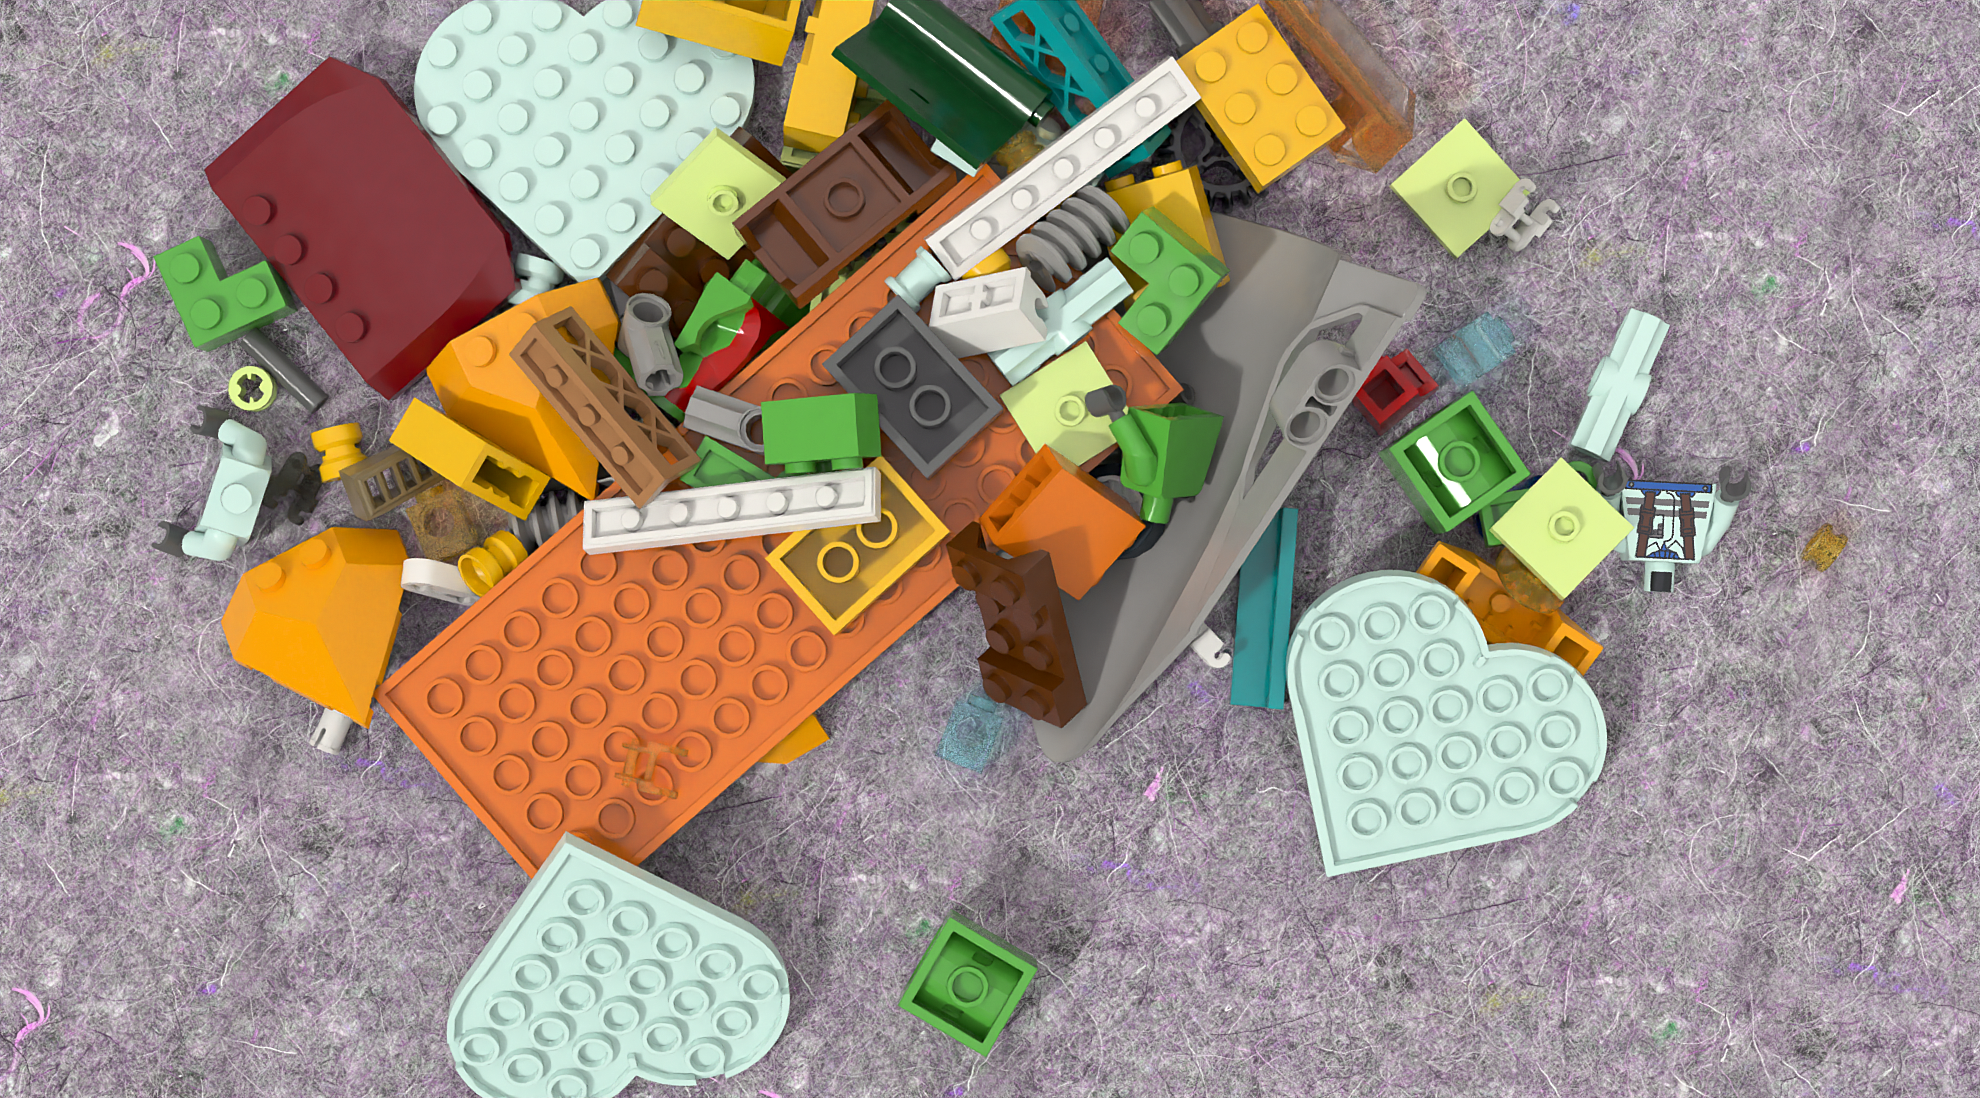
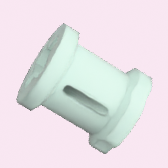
(918, 279)

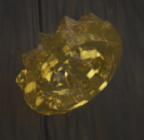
(1524, 585)

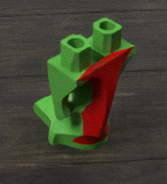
(723, 333)

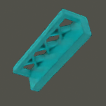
(1090, 63)
(1264, 616)

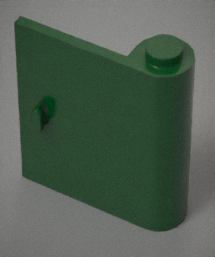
(947, 77)

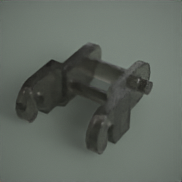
(287, 479)

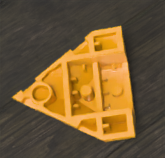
(497, 399)
(1501, 615)
(323, 617)

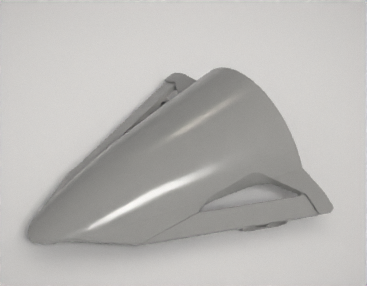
(1260, 367)

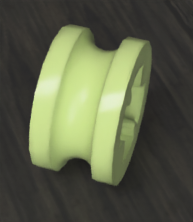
(267, 386)

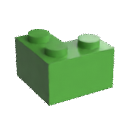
(1178, 277)
(219, 306)
(821, 432)

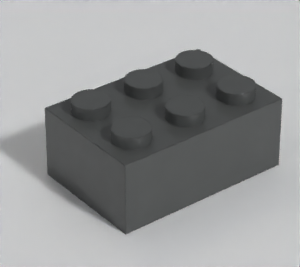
(922, 389)

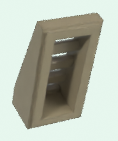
(358, 491)

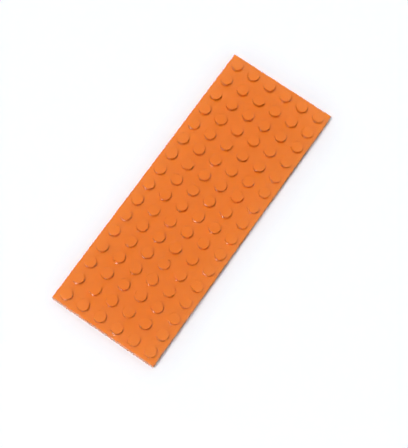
(701, 638)

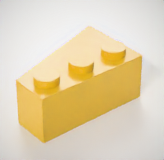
(822, 87)

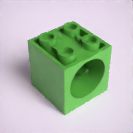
(1454, 463)
(968, 982)

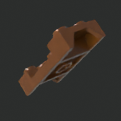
(843, 202)
(677, 263)
(1026, 627)

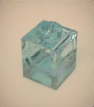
(1476, 349)
(970, 756)

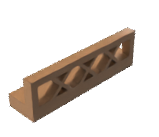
(597, 408)

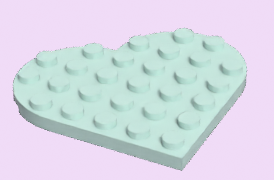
(573, 117)
(1425, 731)
(611, 982)

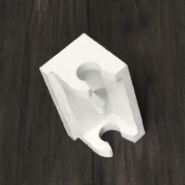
(989, 313)

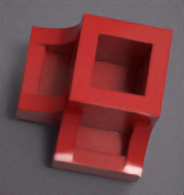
(1393, 390)

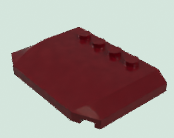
(367, 223)

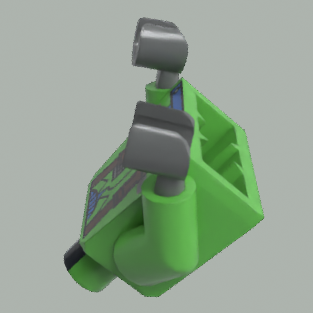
(1161, 446)

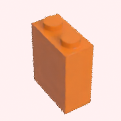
(1065, 513)

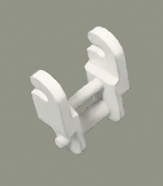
(1513, 209)
(1206, 646)

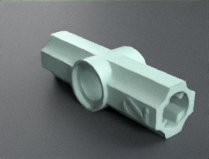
(1067, 319)
(1619, 385)

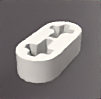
(436, 581)

